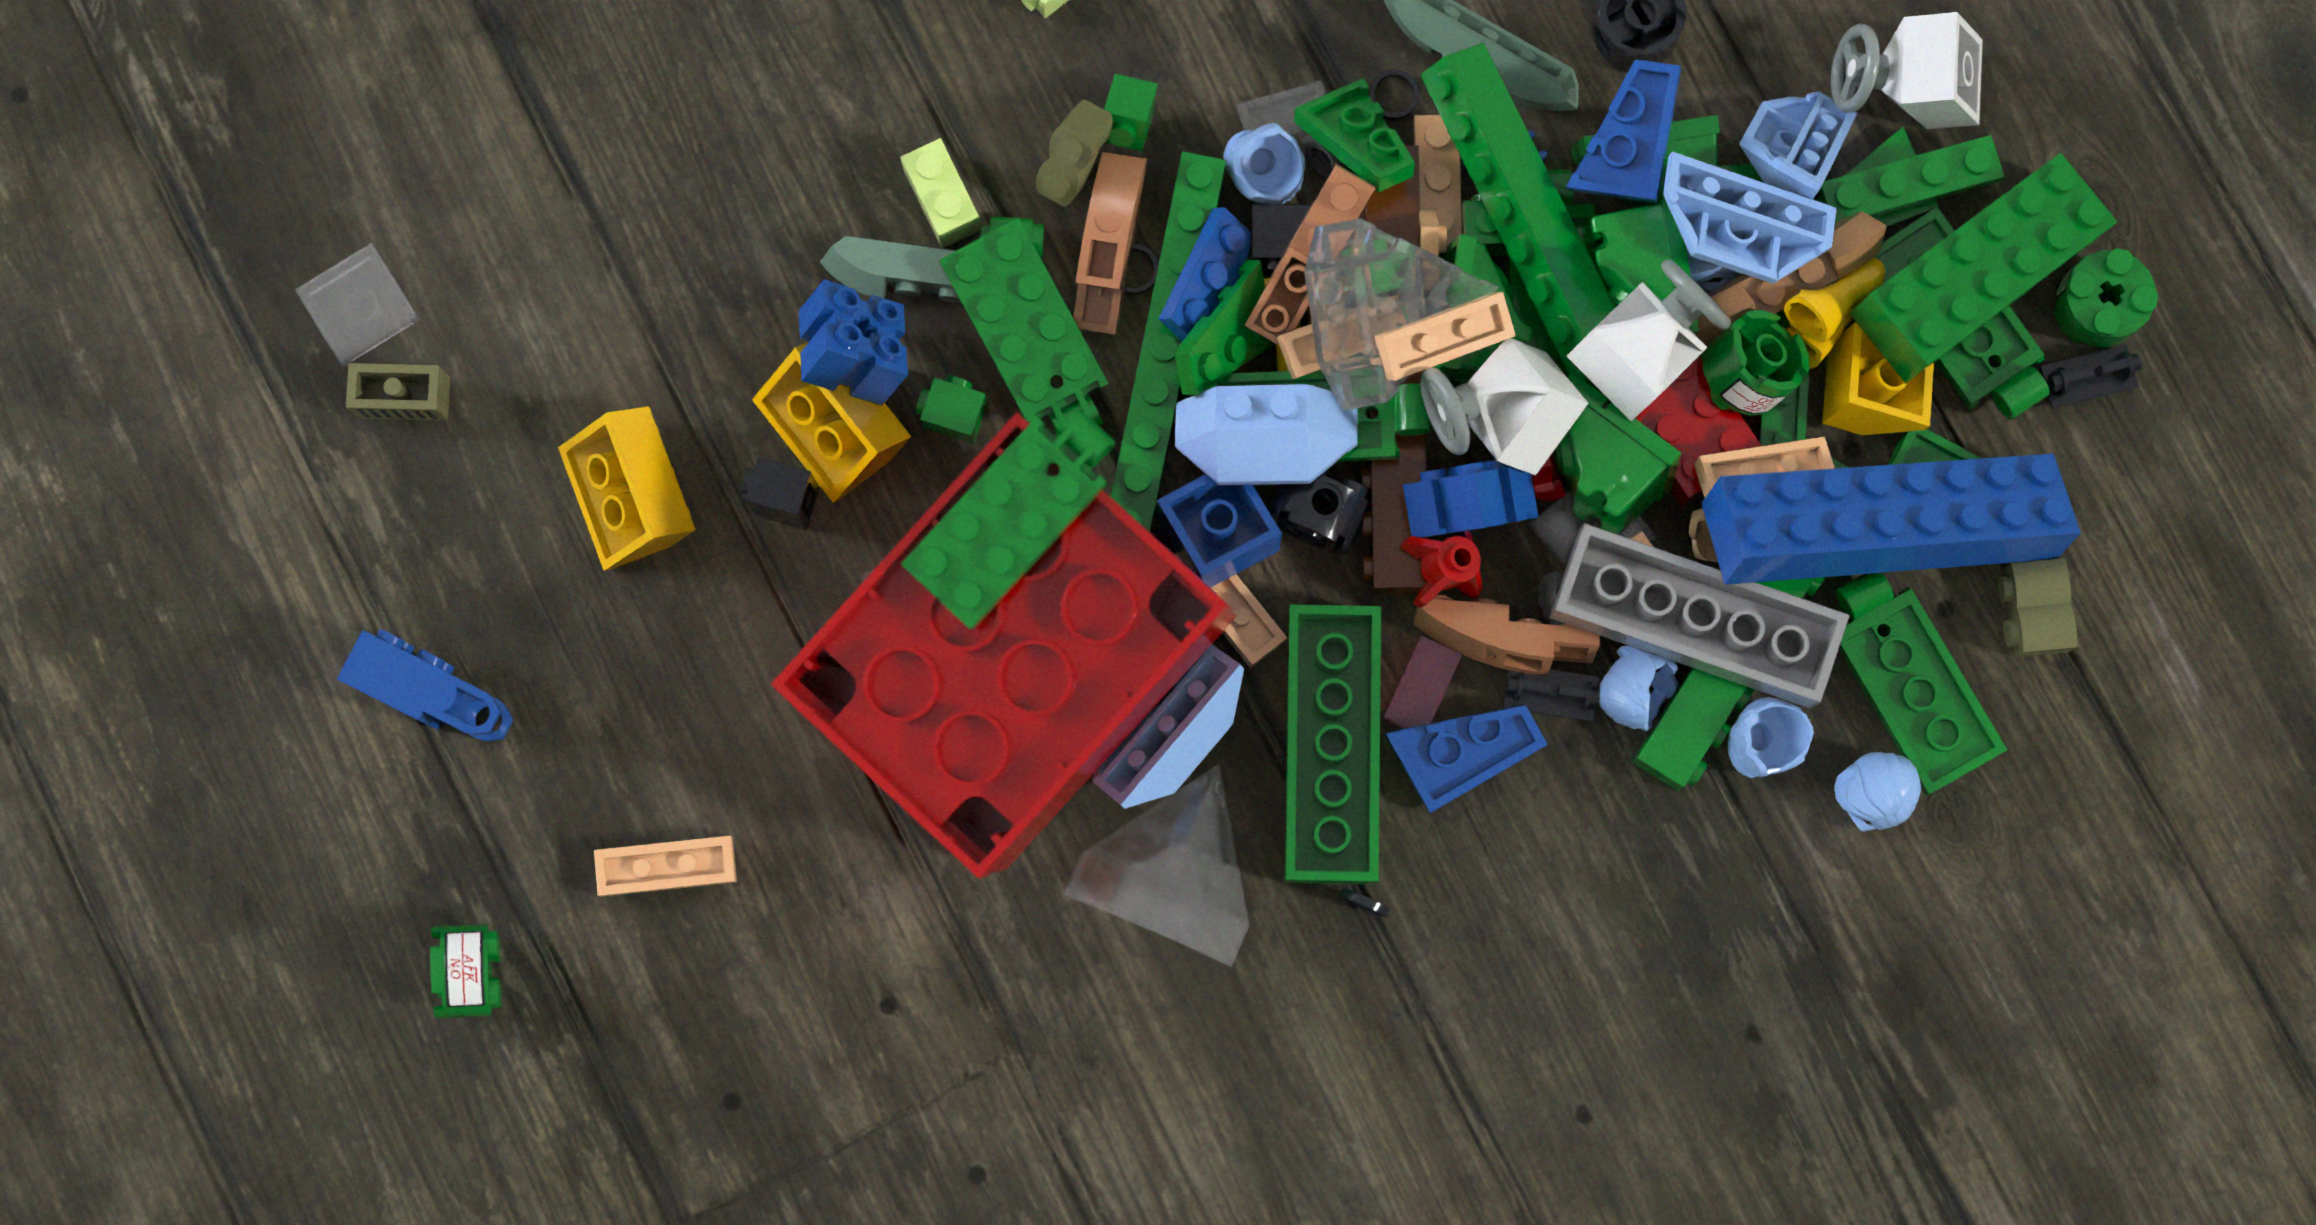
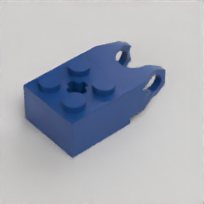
(421, 686)

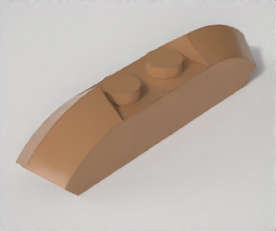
(1854, 243)

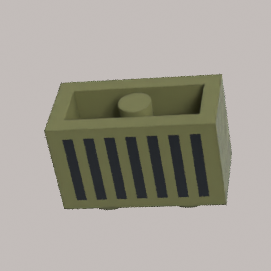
(398, 391)

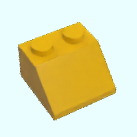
(1867, 392)

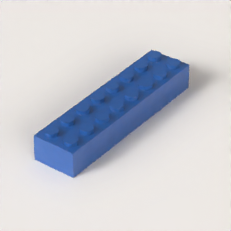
(1889, 518)

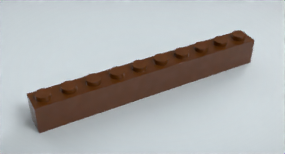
(1387, 522)

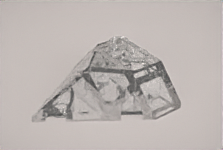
(1365, 286)
(1172, 872)

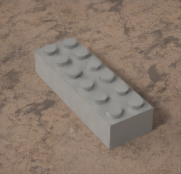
(1696, 619)

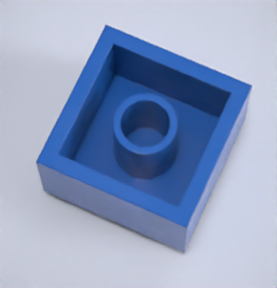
(1218, 528)

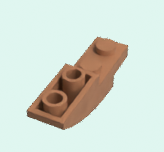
(1108, 242)
(1286, 292)
(1486, 635)

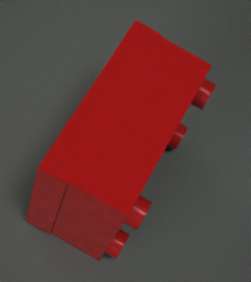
(1010, 718)

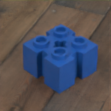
(852, 342)
(1469, 498)

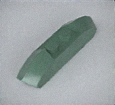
(1527, 72)
(876, 265)

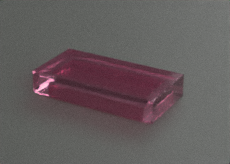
(1422, 684)

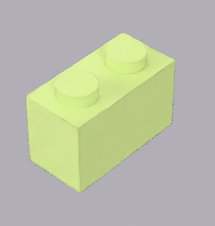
(941, 193)

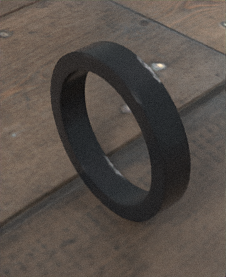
(1405, 76)
(1139, 290)
(1364, 902)

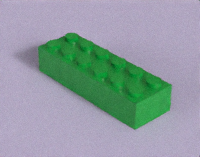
(1982, 267)
(1332, 745)

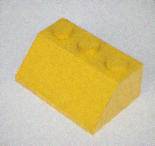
(829, 430)
(626, 487)

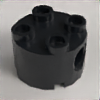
(1637, 30)
(1343, 509)

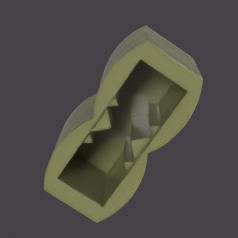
(1074, 152)
(2038, 608)

